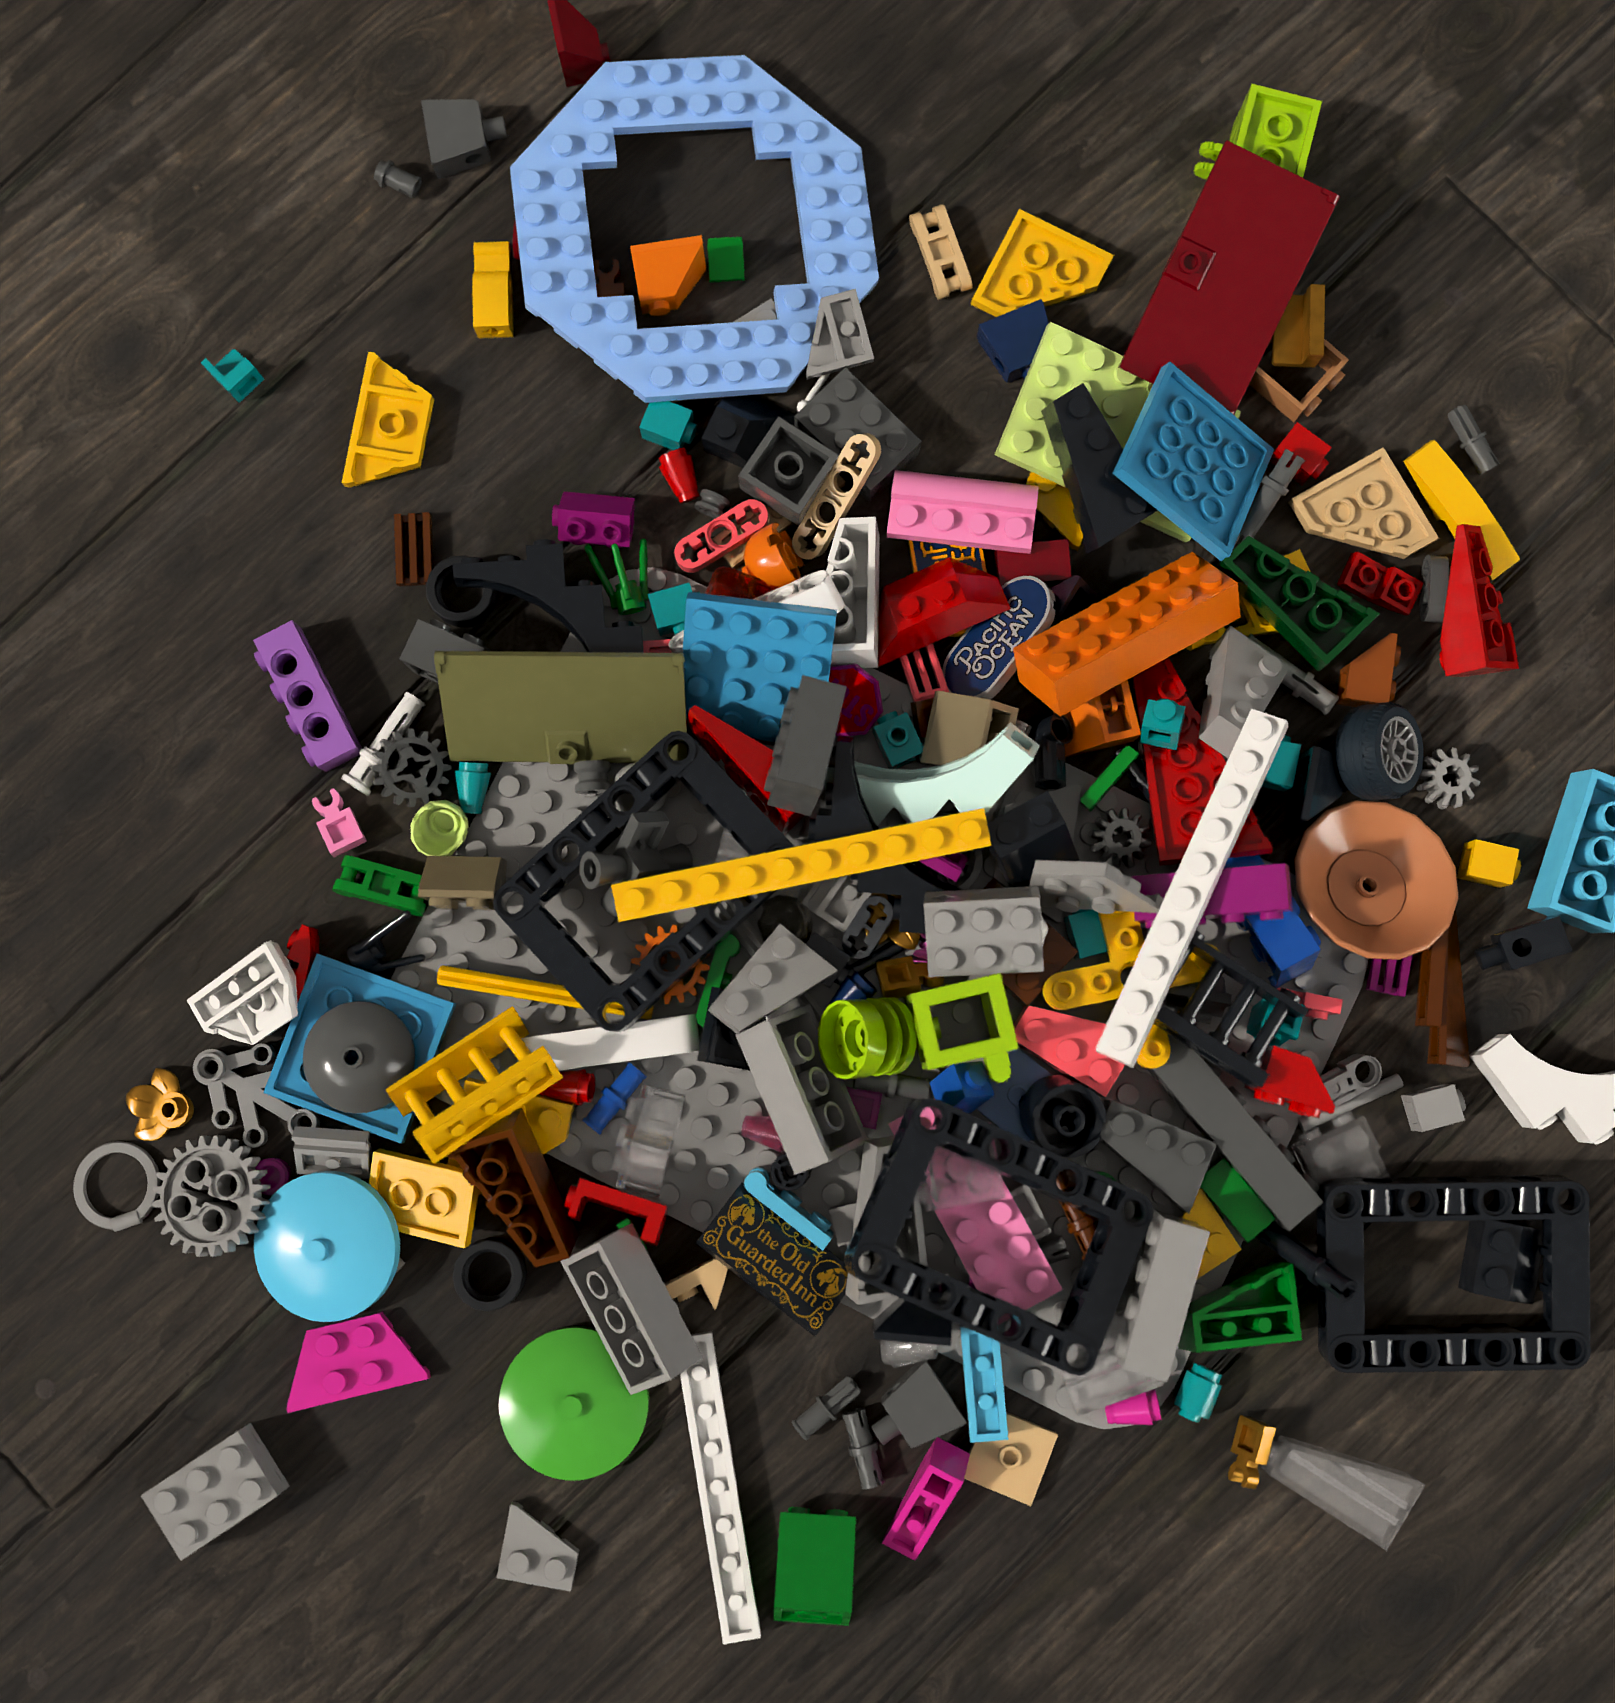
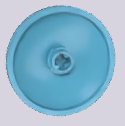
(327, 1246)

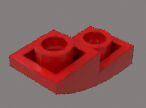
(1380, 585)
(303, 949)

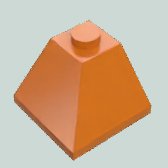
(667, 272)

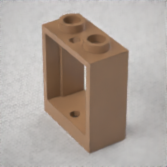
(1331, 362)

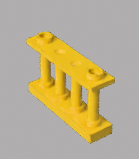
(488, 1103)

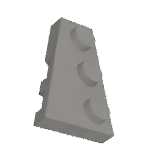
(771, 978)

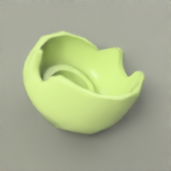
(439, 828)

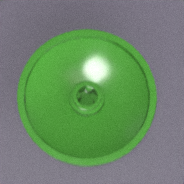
(570, 1406)

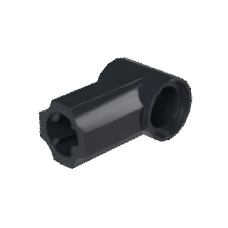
(1049, 761)

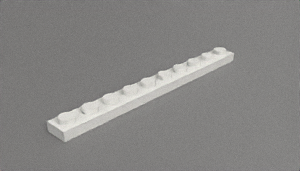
(1191, 888)

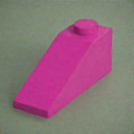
(927, 1498)

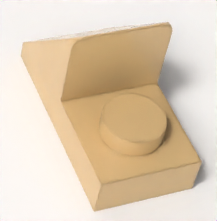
(708, 1274)

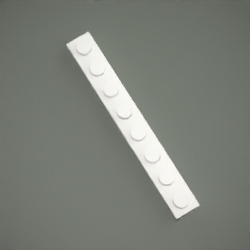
(719, 1496)

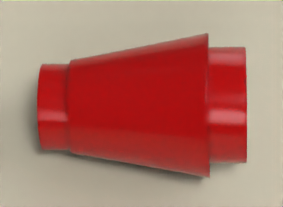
(680, 474)
(575, 1087)

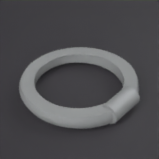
(127, 1219)

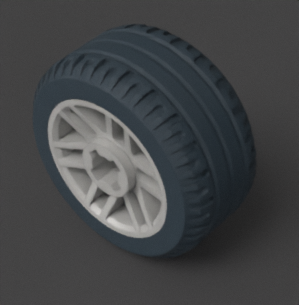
(1379, 751)

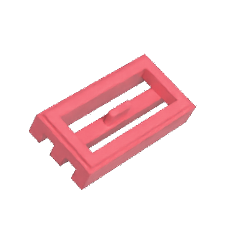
(929, 692)

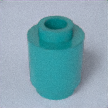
(1198, 1393)

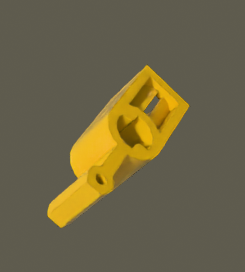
(492, 290)

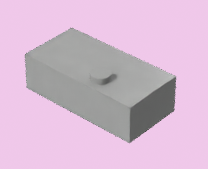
(801, 1095)
(632, 1310)

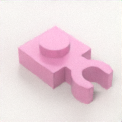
(339, 827)

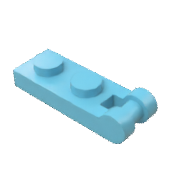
(787, 1206)

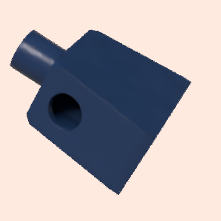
(1014, 339)

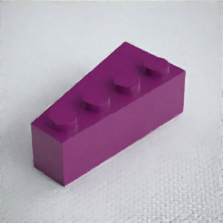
(1237, 893)

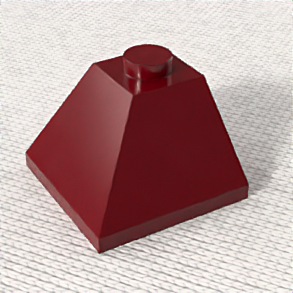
(576, 43)

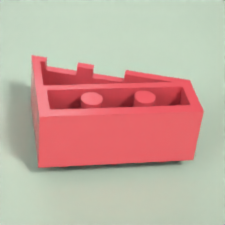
(1067, 1046)

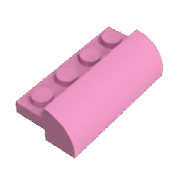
(962, 511)

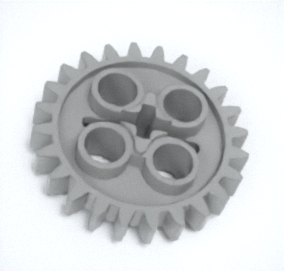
(199, 1227)

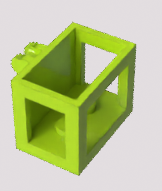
(1271, 126)
(997, 1019)

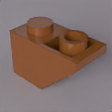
(1370, 675)

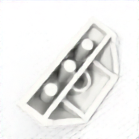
(249, 997)

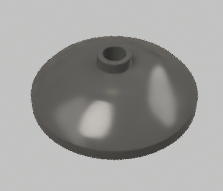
(383, 1052)

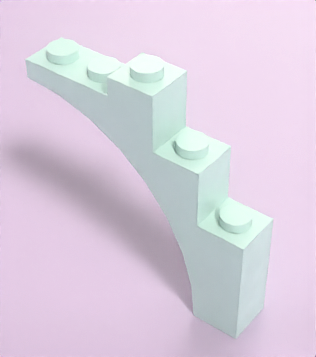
(968, 781)

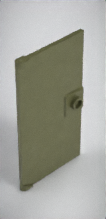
(560, 705)

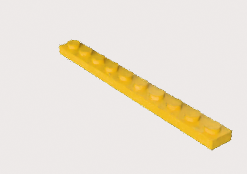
(801, 864)

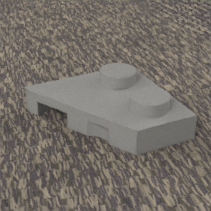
(839, 336)

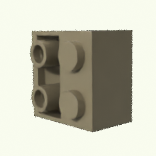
(962, 726)
(462, 880)

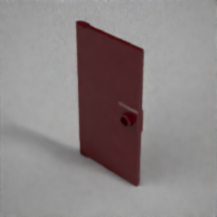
(1230, 275)

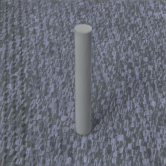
(1382, 1088)

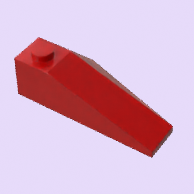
(1472, 629)

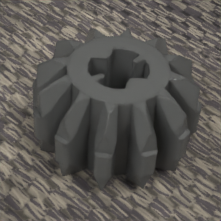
(1123, 826)

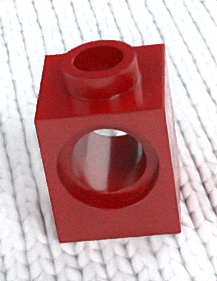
(1306, 446)

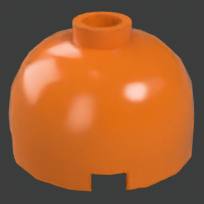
(772, 557)

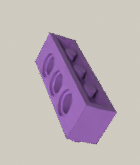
(273, 652)

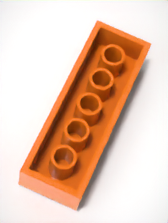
(1127, 633)

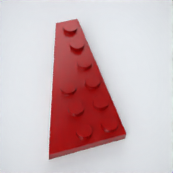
(1183, 778)

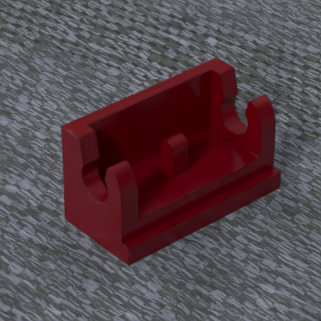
(1046, 562)

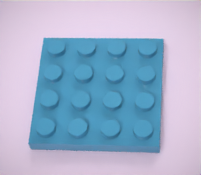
(1194, 461)
(749, 655)
(339, 983)

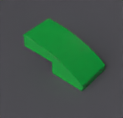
(1236, 1201)

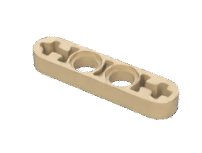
(833, 494)

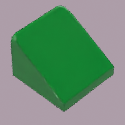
(725, 259)

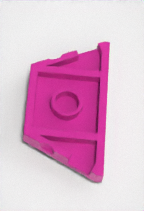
(352, 1361)

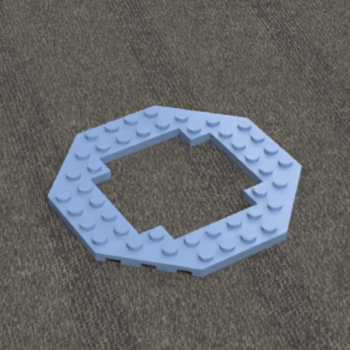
(673, 98)

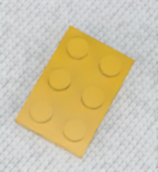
(426, 1197)

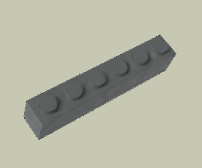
(1238, 1136)

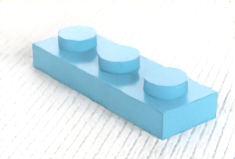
(983, 1387)

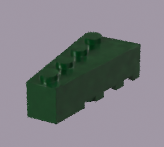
(1296, 603)

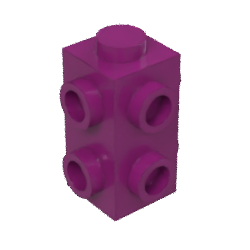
(594, 519)

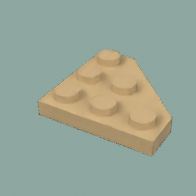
(1366, 508)

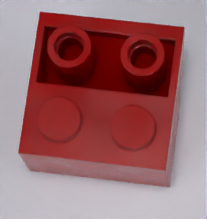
(1293, 1081)

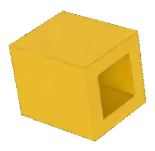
(1489, 863)

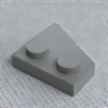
(536, 1553)

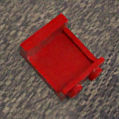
(591, 1192)

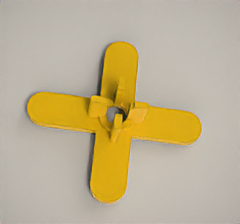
(1103, 981)

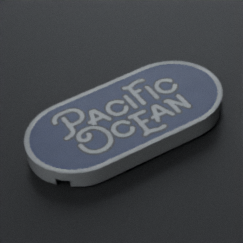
(984, 654)

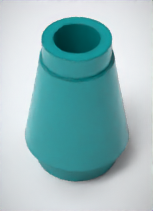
(472, 785)

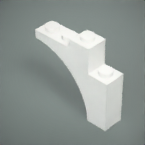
(1539, 1090)

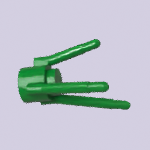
(628, 596)

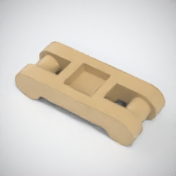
(941, 251)

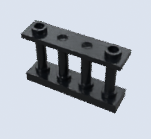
(1215, 1044)

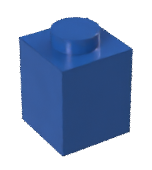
(963, 1086)

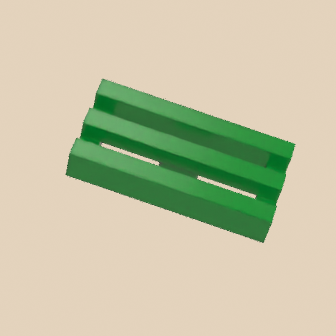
(1108, 778)

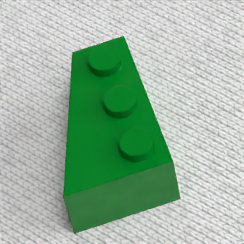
(1245, 1312)

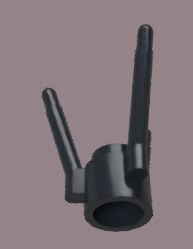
(370, 950)

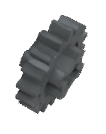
(417, 783)

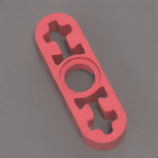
(694, 542)

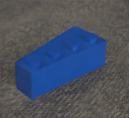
(1282, 943)

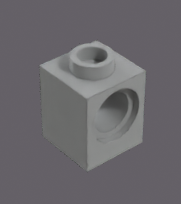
(1434, 1107)

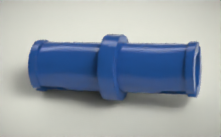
(614, 1098)

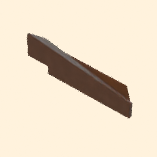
(1442, 1000)

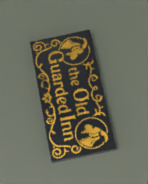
(776, 1260)

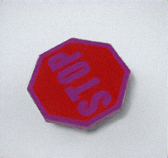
(861, 701)

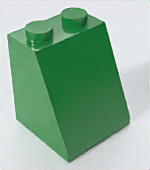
(815, 1567)

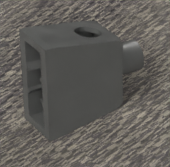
(459, 134)
(918, 1408)

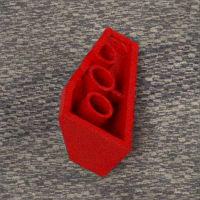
(744, 762)

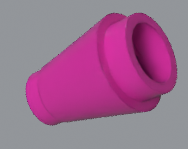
(1136, 1410)

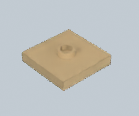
(1015, 1464)

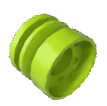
(867, 1037)

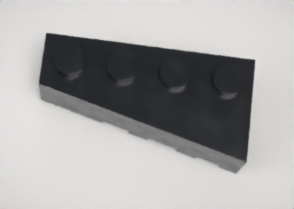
(1088, 458)

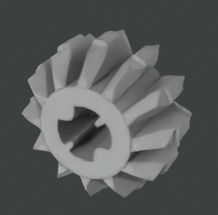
(1451, 792)

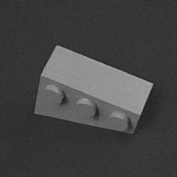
(1238, 680)

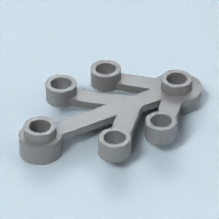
(248, 1092)

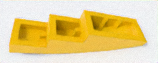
(1458, 503)

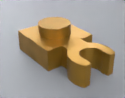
(903, 977)
(1252, 1446)

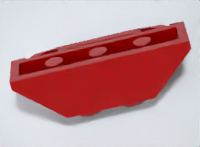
(934, 606)

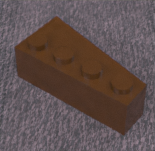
(519, 1188)

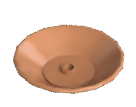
(1399, 860)

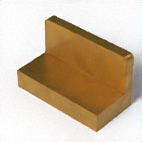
(1300, 331)

